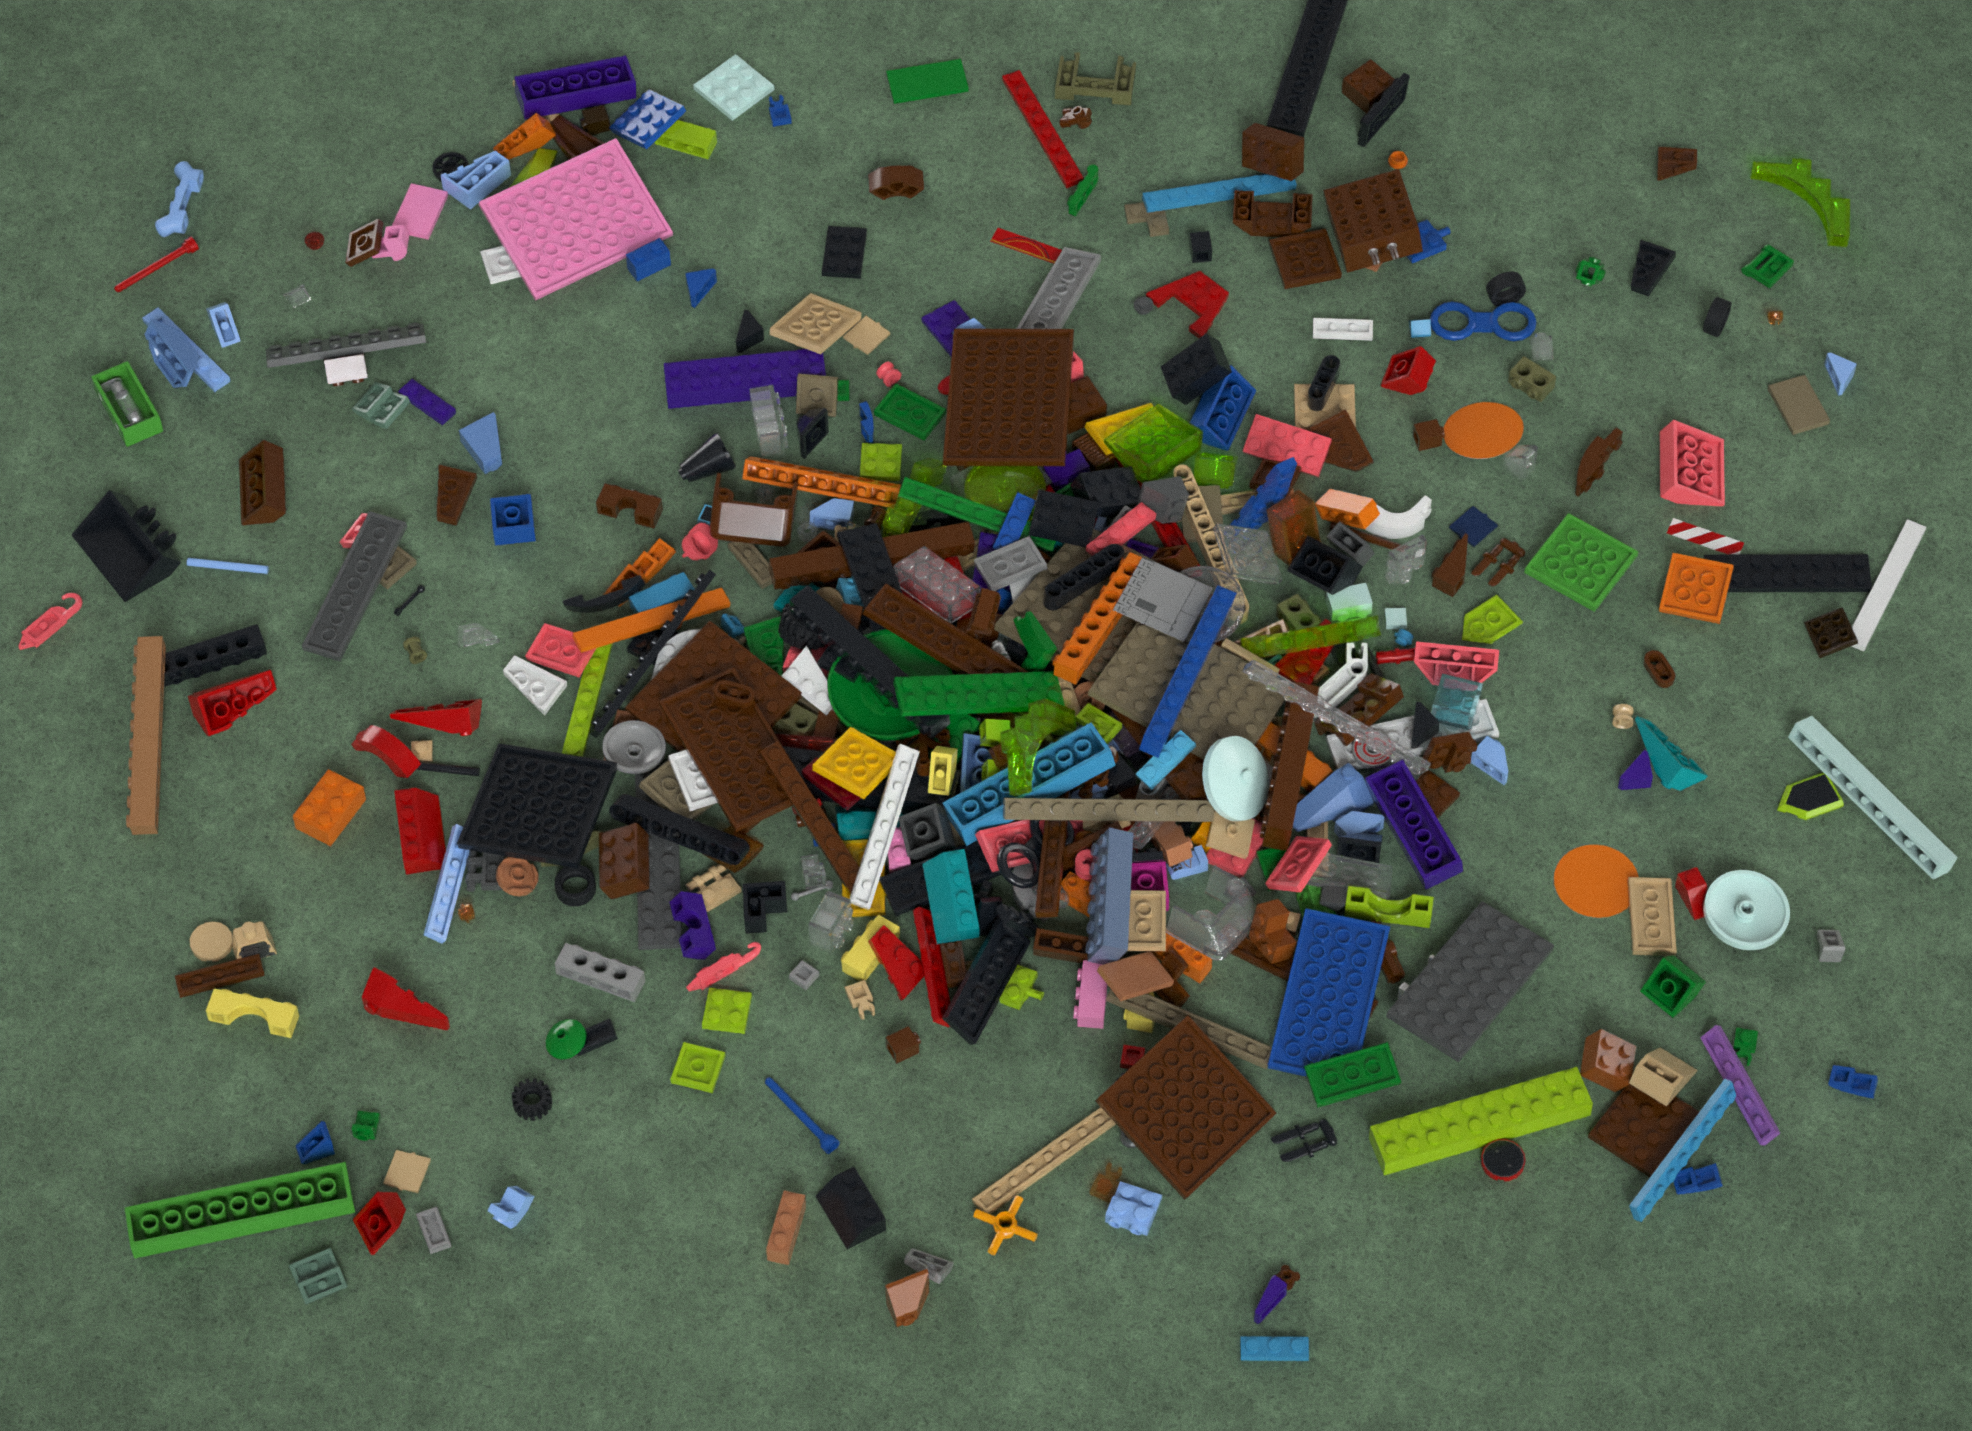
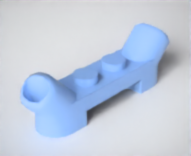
(177, 219)

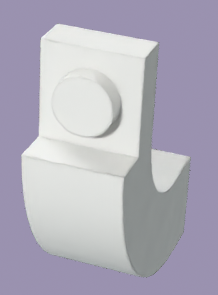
(1401, 525)

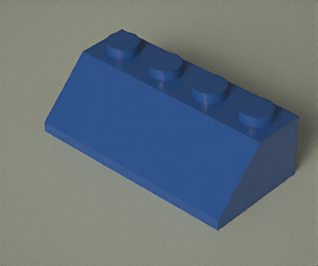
(1223, 410)

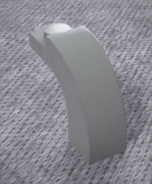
(1025, 898)

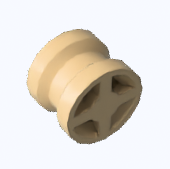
(1623, 716)

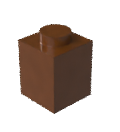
(1428, 434)
(903, 1044)

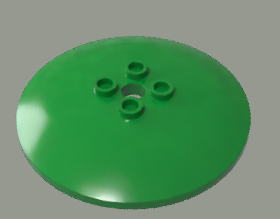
(863, 708)

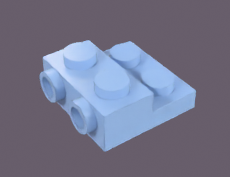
(1133, 1208)

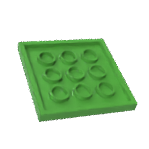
(1581, 562)

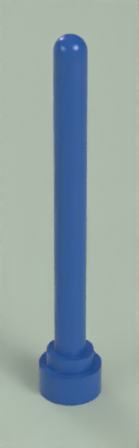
(827, 1141)

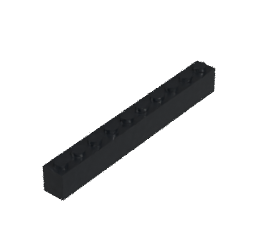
(858, 653)

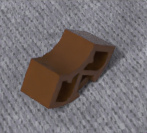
(896, 181)

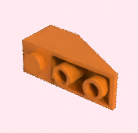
(526, 138)

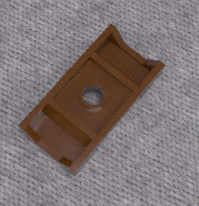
(1371, 702)

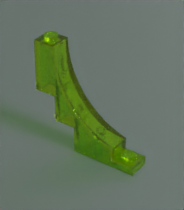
(1313, 637)

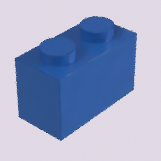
(648, 259)

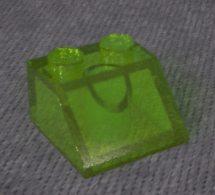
(1215, 469)

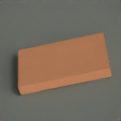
(1135, 975)

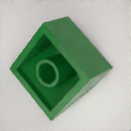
(1672, 985)

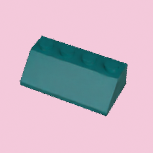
(951, 897)

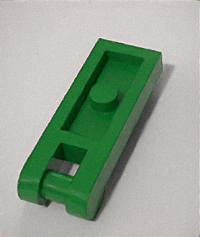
(1083, 190)

